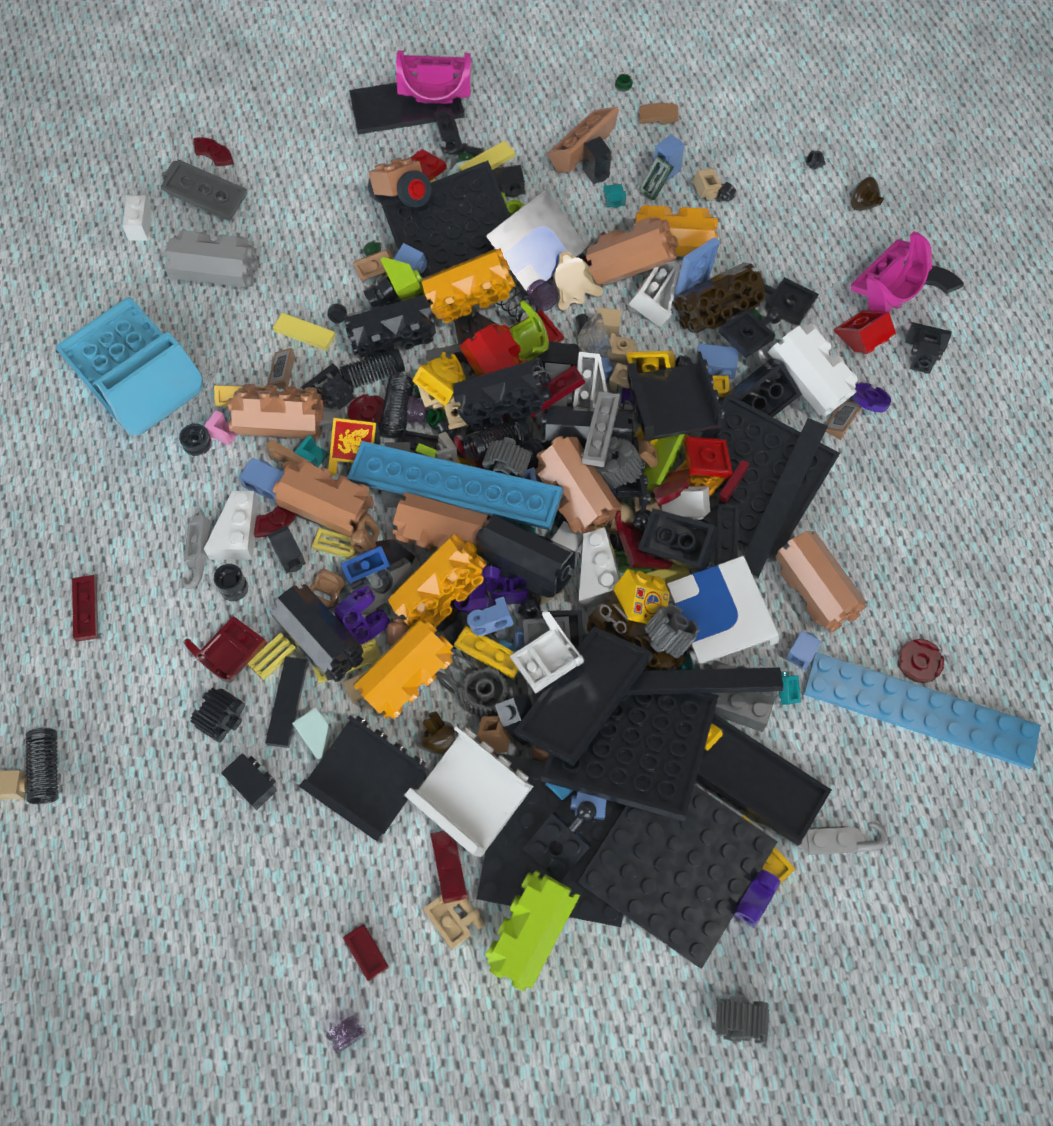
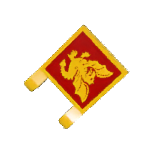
(346, 440)

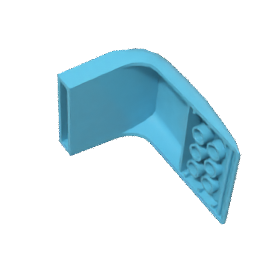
(132, 367)

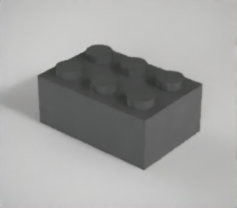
(744, 708)

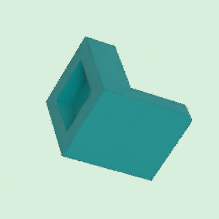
(311, 452)

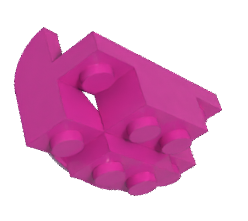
(434, 77)
(891, 284)

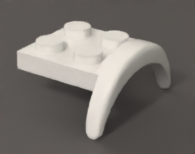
(547, 656)

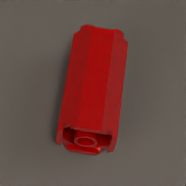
(492, 350)

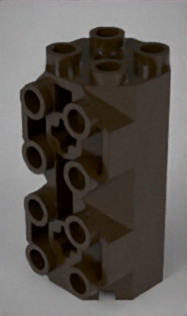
(720, 298)
(612, 619)

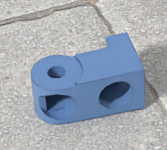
(490, 619)

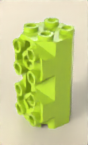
(531, 930)

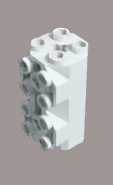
(820, 377)

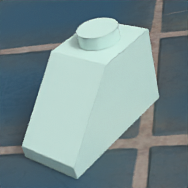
(315, 732)

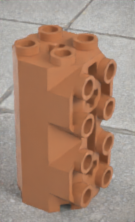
(633, 252)
(276, 413)
(586, 495)
(321, 499)
(434, 522)
(820, 580)

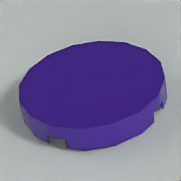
(870, 398)

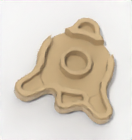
(573, 280)

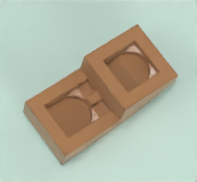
(664, 112)

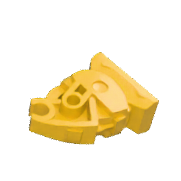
(439, 377)

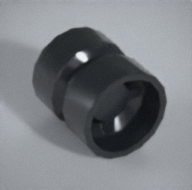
(385, 287)
(230, 582)

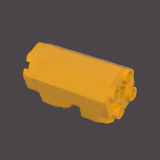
(690, 225)
(475, 281)
(445, 576)
(404, 668)

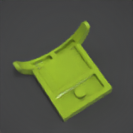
(530, 334)

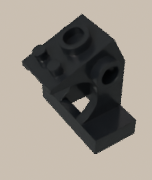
(926, 351)
(335, 392)

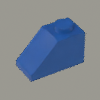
(364, 564)

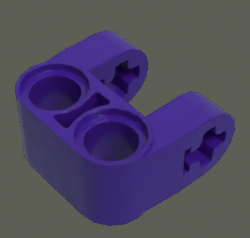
(507, 589)
(476, 599)
(354, 621)
(757, 898)

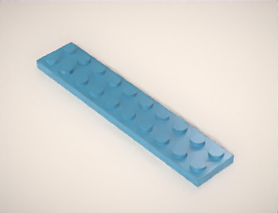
(456, 484)
(923, 710)

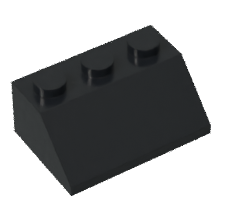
(767, 388)

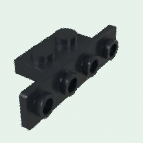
(637, 488)

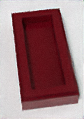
(733, 482)
(366, 952)

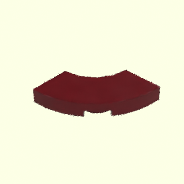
(216, 152)
(672, 488)
(273, 521)

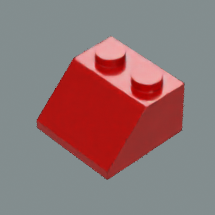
(866, 330)

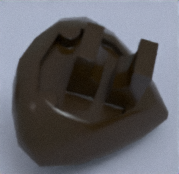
(866, 195)
(438, 736)

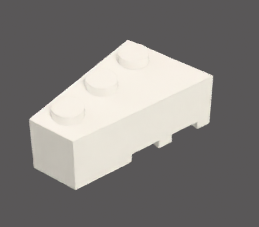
(656, 293)
(592, 372)
(234, 530)
(598, 568)

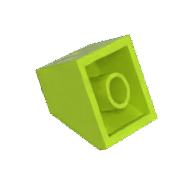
(403, 278)

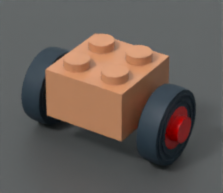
(400, 179)

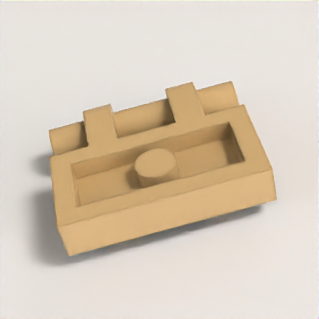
(448, 922)

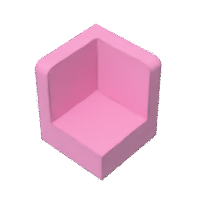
(219, 428)

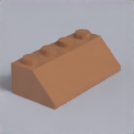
(570, 149)

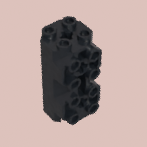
(391, 324)
(510, 390)
(576, 422)
(527, 555)
(317, 632)

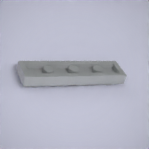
(601, 429)

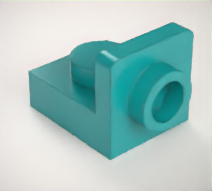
(614, 195)
(791, 689)

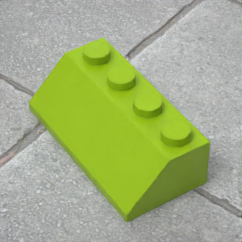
(668, 454)

